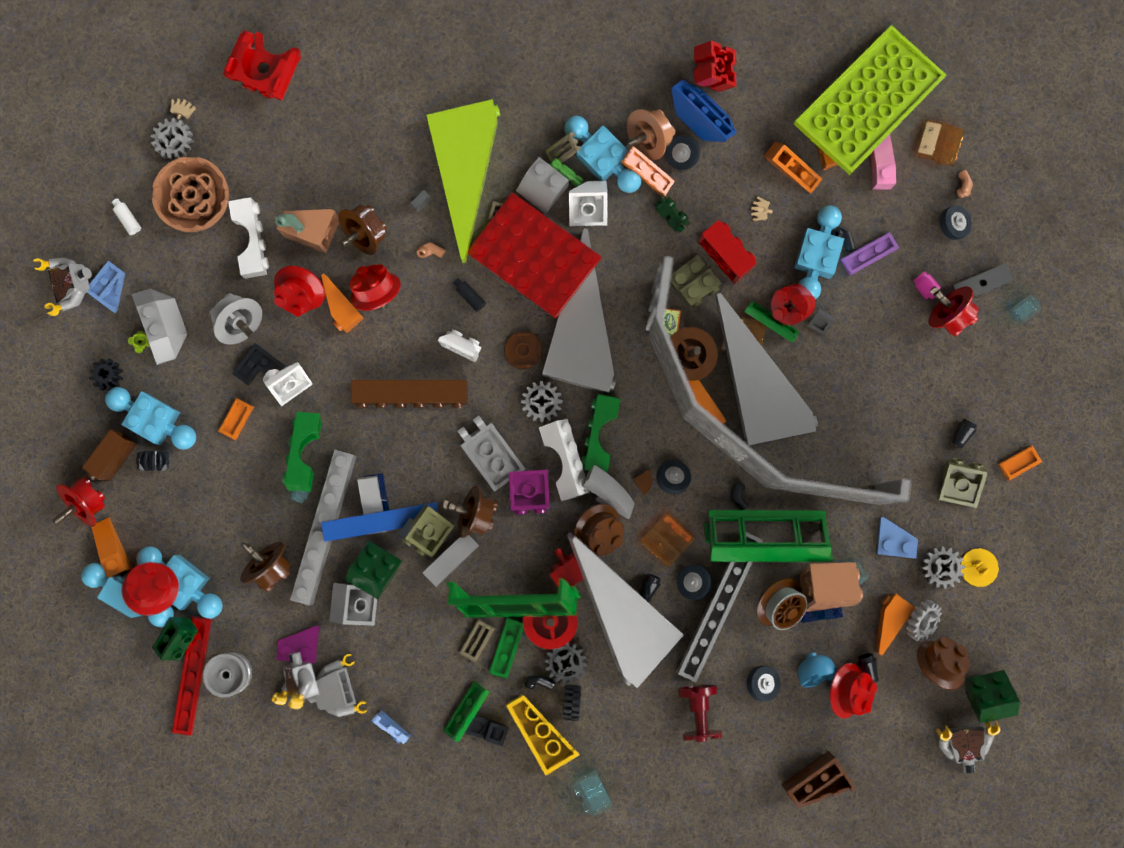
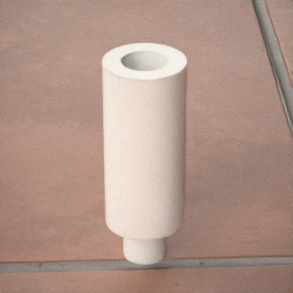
(126, 217)

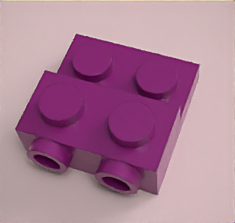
(529, 491)

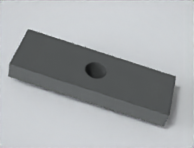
(991, 279)

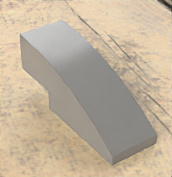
(609, 491)
(450, 559)

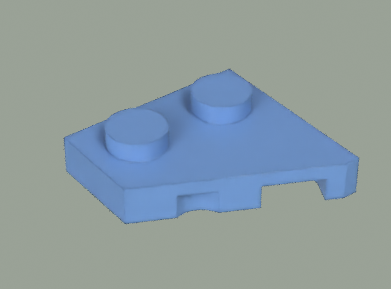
(108, 286)
(895, 541)
(384, 722)

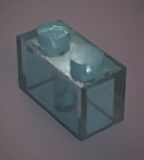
(593, 793)

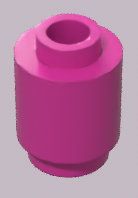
(924, 284)

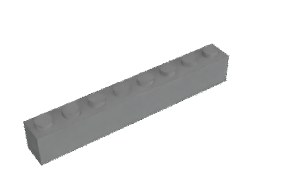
(328, 509)
(714, 616)

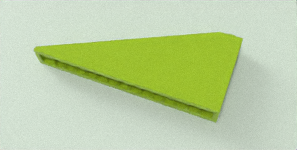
(463, 151)

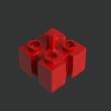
(714, 66)
(566, 569)

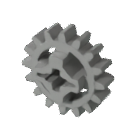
(168, 131)
(541, 393)
(949, 572)
(924, 620)

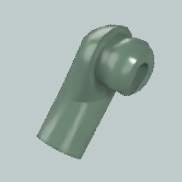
(289, 220)

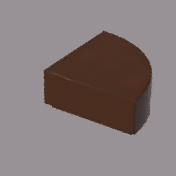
(644, 481)

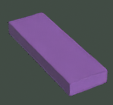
(869, 254)

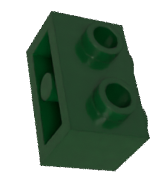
(175, 638)

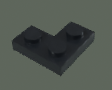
(255, 361)

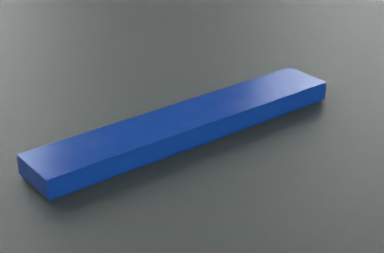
(370, 522)

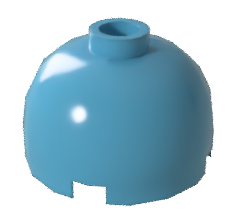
(815, 670)

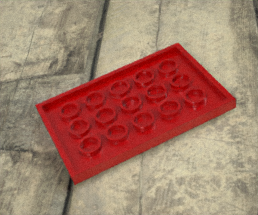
(534, 255)

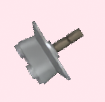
(235, 318)

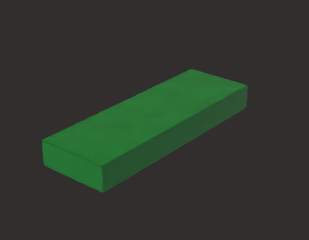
(768, 320)
(506, 648)
(466, 711)

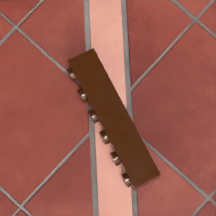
(409, 393)

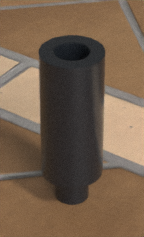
(469, 295)

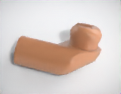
(967, 184)
(429, 249)

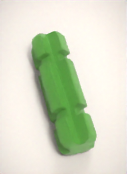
(576, 180)

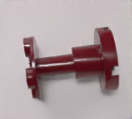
(699, 705)

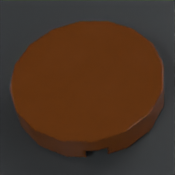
(528, 352)

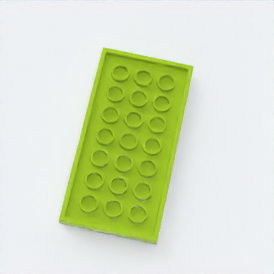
(870, 100)

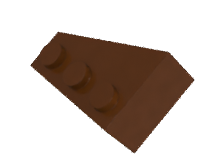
(817, 781)

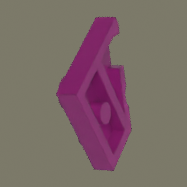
(304, 642)

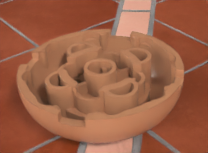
(176, 179)

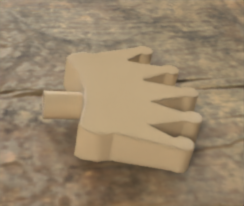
(181, 109)
(761, 210)

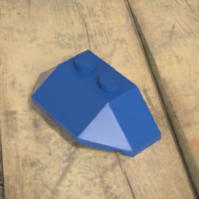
(701, 113)

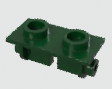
(677, 219)

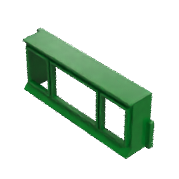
(768, 552)
(515, 605)

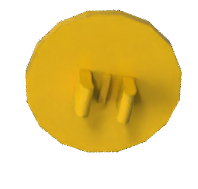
(980, 567)

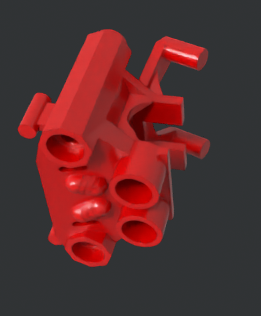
(244, 65)

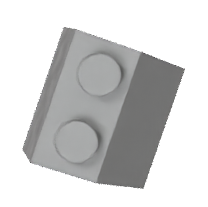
(542, 185)
(352, 606)

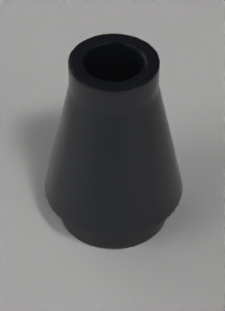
(964, 432)
(649, 586)
(868, 665)

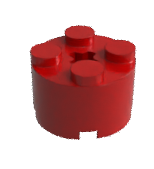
(792, 294)

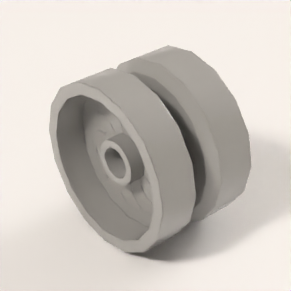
(239, 674)

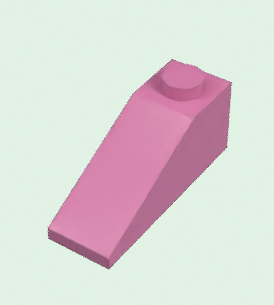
(883, 166)

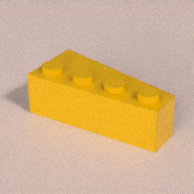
(541, 737)

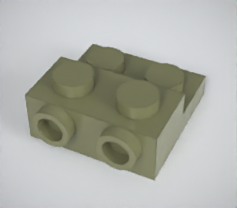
(694, 282)
(962, 482)
(426, 531)

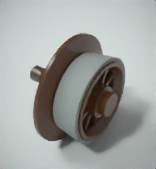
(782, 604)

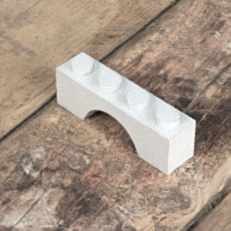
(252, 260)
(560, 438)

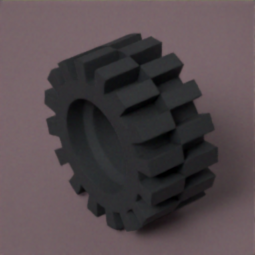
(572, 702)

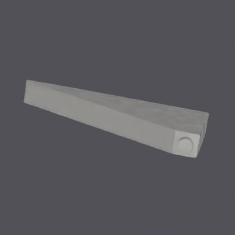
(580, 340)
(764, 396)
(632, 627)

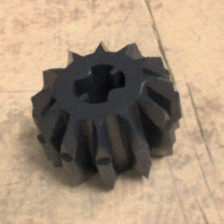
(100, 369)
(152, 460)

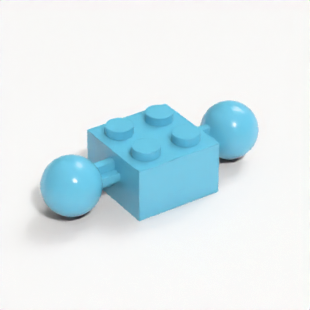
(602, 154)
(820, 250)
(150, 418)
(95, 576)
(190, 581)

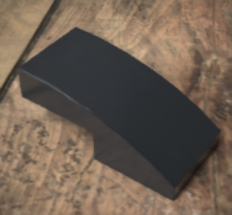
(488, 730)

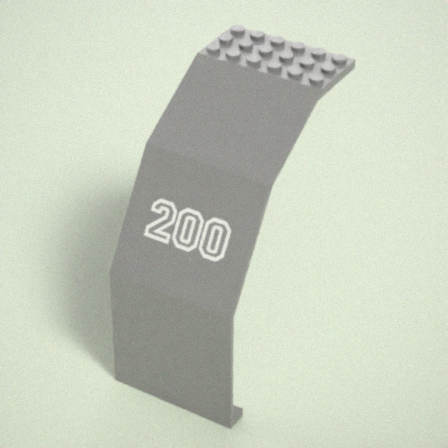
(724, 439)

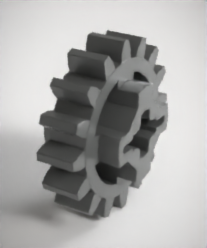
(574, 667)

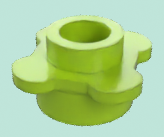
(140, 335)

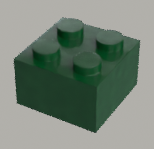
(373, 570)
(992, 696)

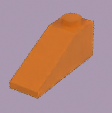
(792, 166)
(341, 309)
(110, 549)
(892, 618)

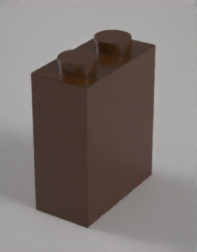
(109, 456)

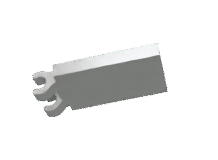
(490, 454)

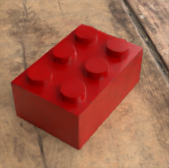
(727, 251)

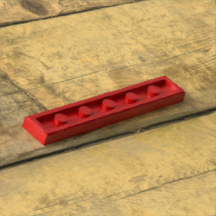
(191, 678)

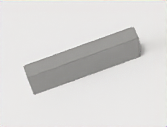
(370, 495)

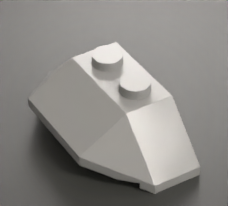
(161, 324)

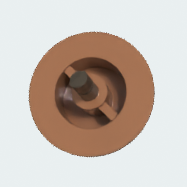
(649, 132)

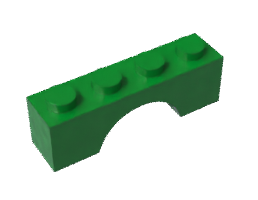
(605, 410)
(305, 429)

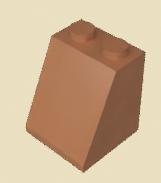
(318, 230)
(831, 585)

